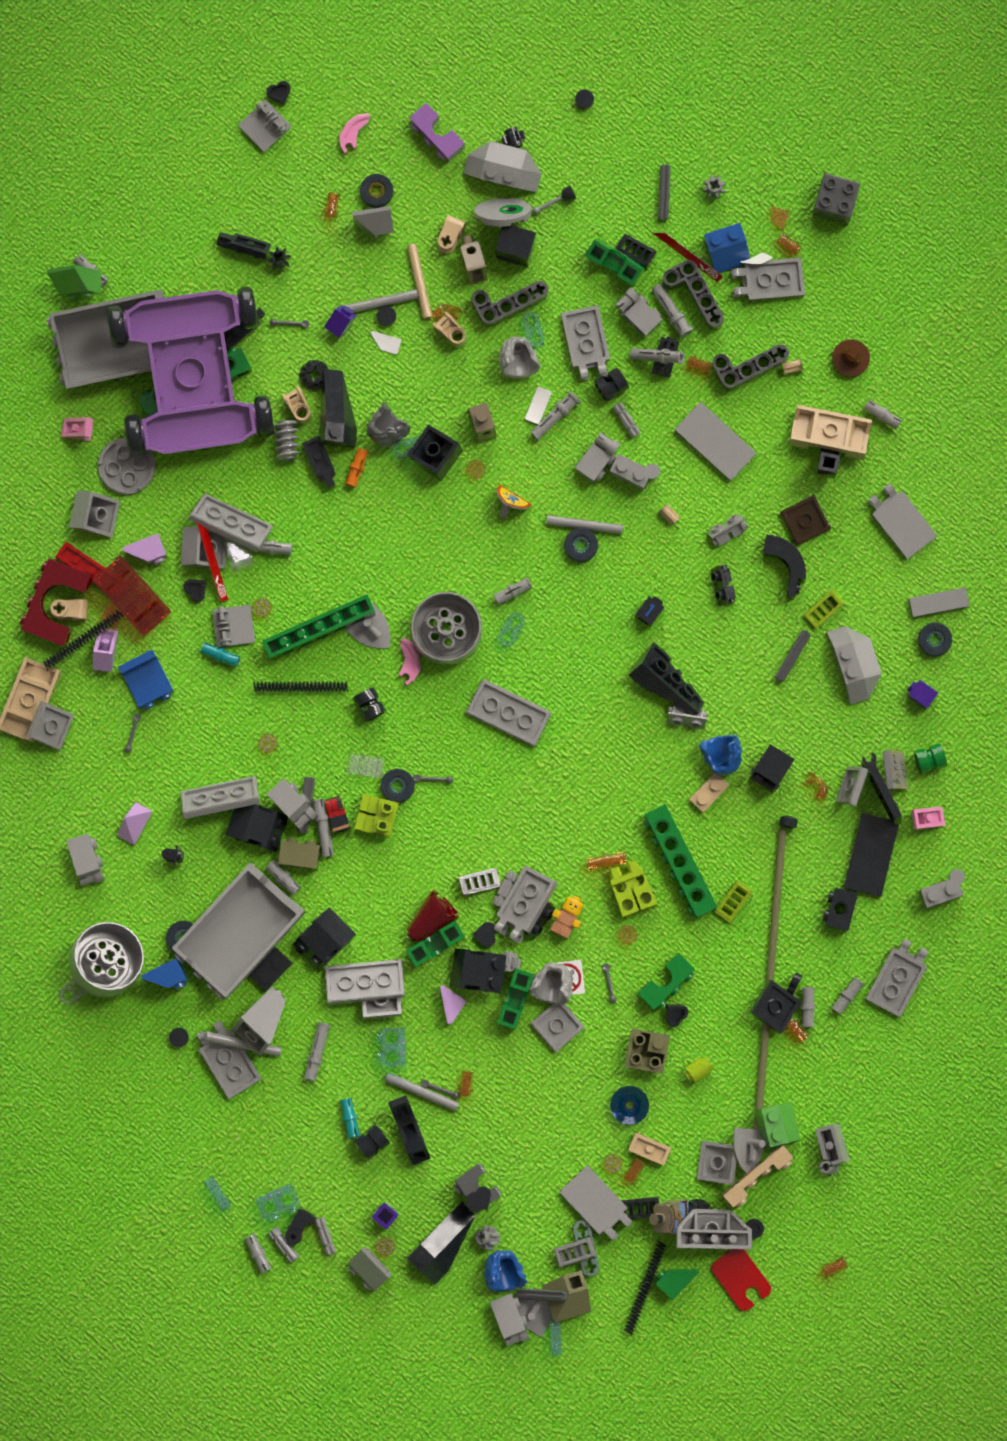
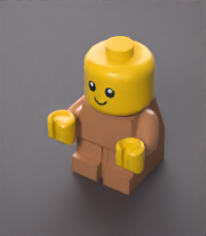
(566, 918)

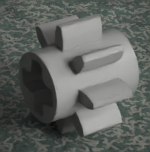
(716, 191)
(511, 961)
(487, 1237)

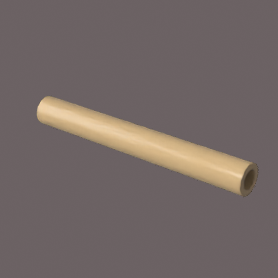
(419, 281)

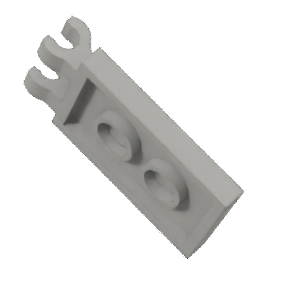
(770, 280)
(586, 340)
(902, 522)
(524, 903)
(898, 979)
(229, 1064)
(596, 1202)

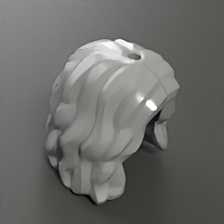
(518, 358)
(552, 984)

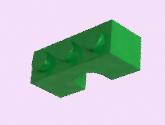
(622, 265)
(435, 944)
(680, 971)
(515, 999)

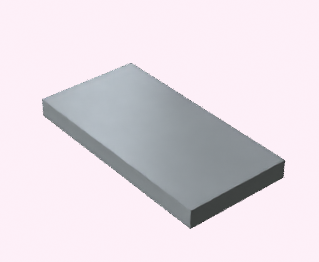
(715, 441)
(230, 522)
(508, 712)
(220, 797)
(364, 981)

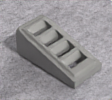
(478, 874)
(561, 1257)

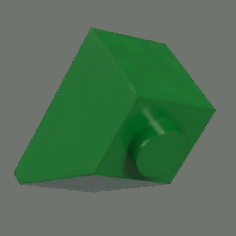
(674, 1280)

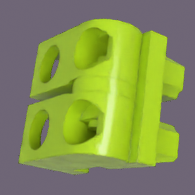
(383, 821)

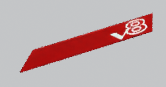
(689, 256)
(213, 563)

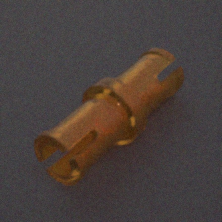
(606, 860)

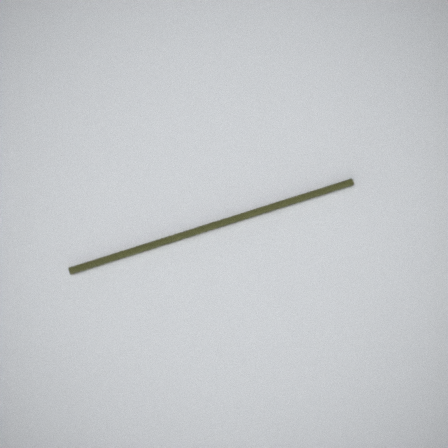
(770, 967)

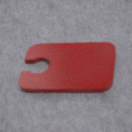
(737, 1274)

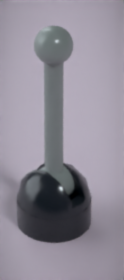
(567, 194)

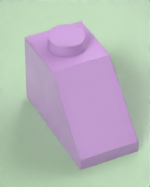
(148, 550)
(105, 650)

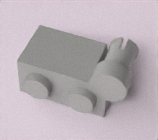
(638, 313)
(597, 458)
(634, 473)
(292, 803)
(85, 859)
(943, 891)
(832, 1148)
(509, 1319)

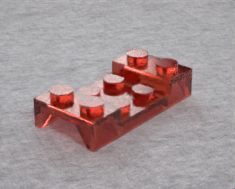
(132, 596)

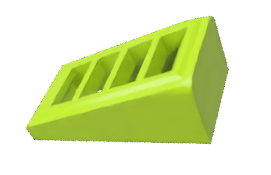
(836, 597)
(742, 887)

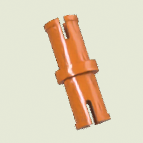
(356, 467)

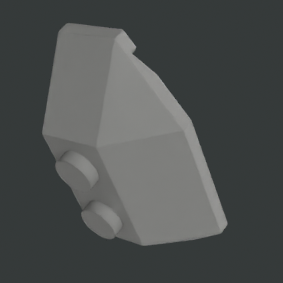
(504, 166)
(855, 662)
(713, 1230)

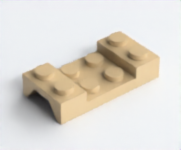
(830, 431)
(30, 687)
(778, 1158)

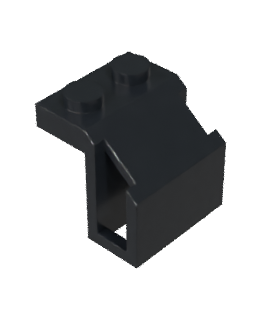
(257, 826)
(324, 939)
(477, 970)

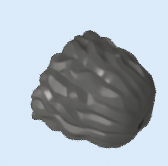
(386, 428)

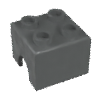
(836, 198)
(469, 1183)

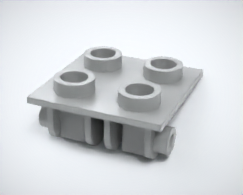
(264, 125)
(233, 626)

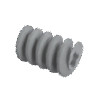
(286, 440)

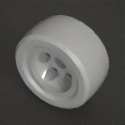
(431, 609)
(115, 938)

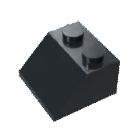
(435, 452)

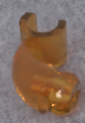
(440, 309)
(821, 784)

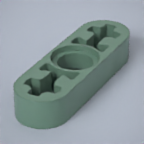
(584, 1263)

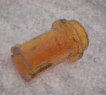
(332, 204)
(787, 243)
(698, 364)
(798, 1032)
(466, 1083)
(634, 1170)
(834, 1267)

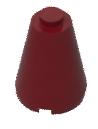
(431, 917)

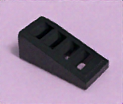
(645, 249)
(631, 1201)

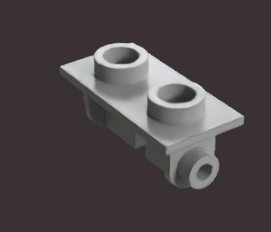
(720, 532)
(678, 716)

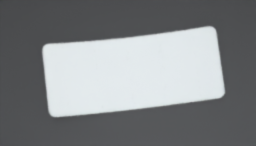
(538, 405)

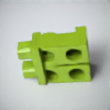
(629, 884)

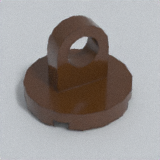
(850, 358)

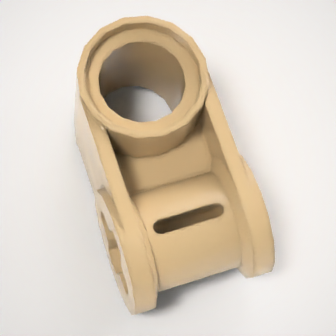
(451, 231)
(448, 328)
(296, 402)
(73, 609)

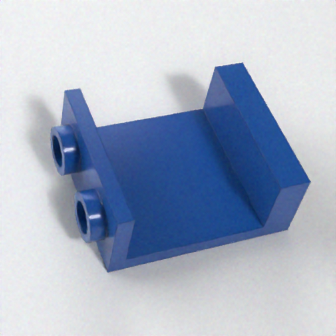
(146, 680)

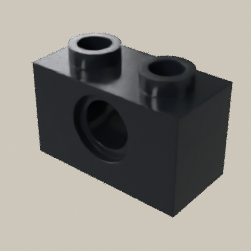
(848, 900)

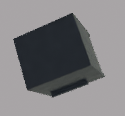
(515, 245)
(771, 768)

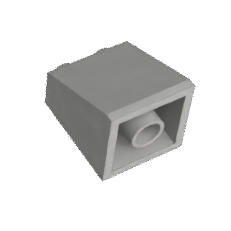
(261, 1020)

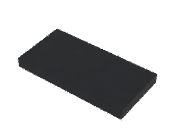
(871, 855)

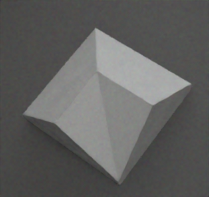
(374, 221)

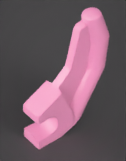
(350, 131)
(412, 661)

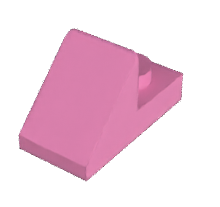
(77, 428)
(928, 818)

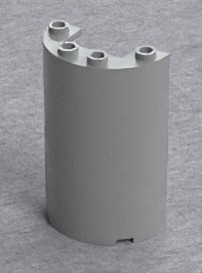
(86, 343)
(238, 931)

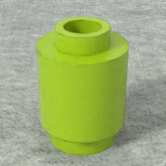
(698, 1070)

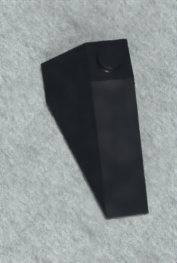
(336, 414)
(657, 674)
(440, 1248)

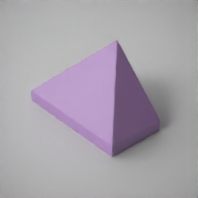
(134, 823)
(452, 1004)

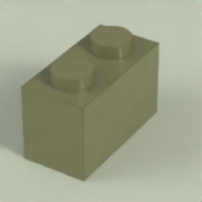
(299, 854)

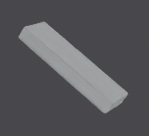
(939, 602)

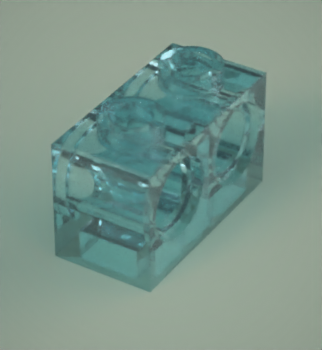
(398, 1047)
(277, 1198)

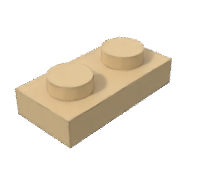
(709, 792)
(649, 1149)

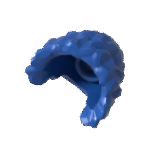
(722, 754)
(504, 1272)

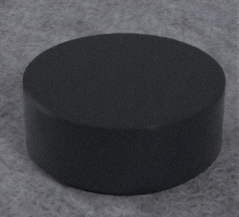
(584, 99)
(386, 316)
(179, 1037)
(756, 1226)

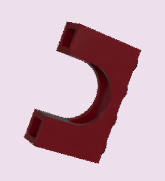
(53, 575)

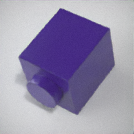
(340, 321)
(921, 694)
(385, 1215)

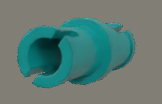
(220, 654)
(349, 1118)

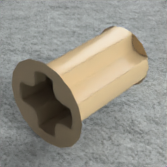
(793, 366)
(668, 513)

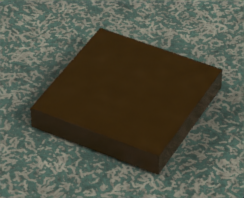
(805, 520)

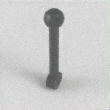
(305, 324)
(137, 718)
(417, 778)
(606, 967)
(425, 1083)

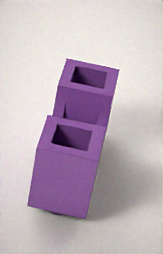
(448, 145)

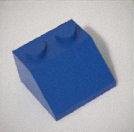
(727, 248)
(168, 975)

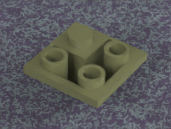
(647, 1051)
(577, 1300)

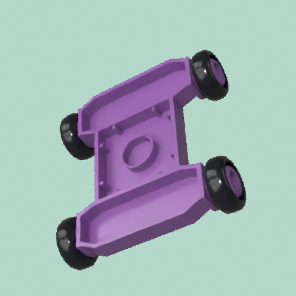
(190, 371)

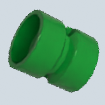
(930, 758)

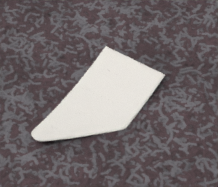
(759, 259)
(386, 342)

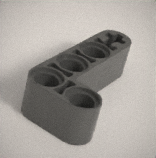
(697, 296)
(512, 300)
(752, 364)

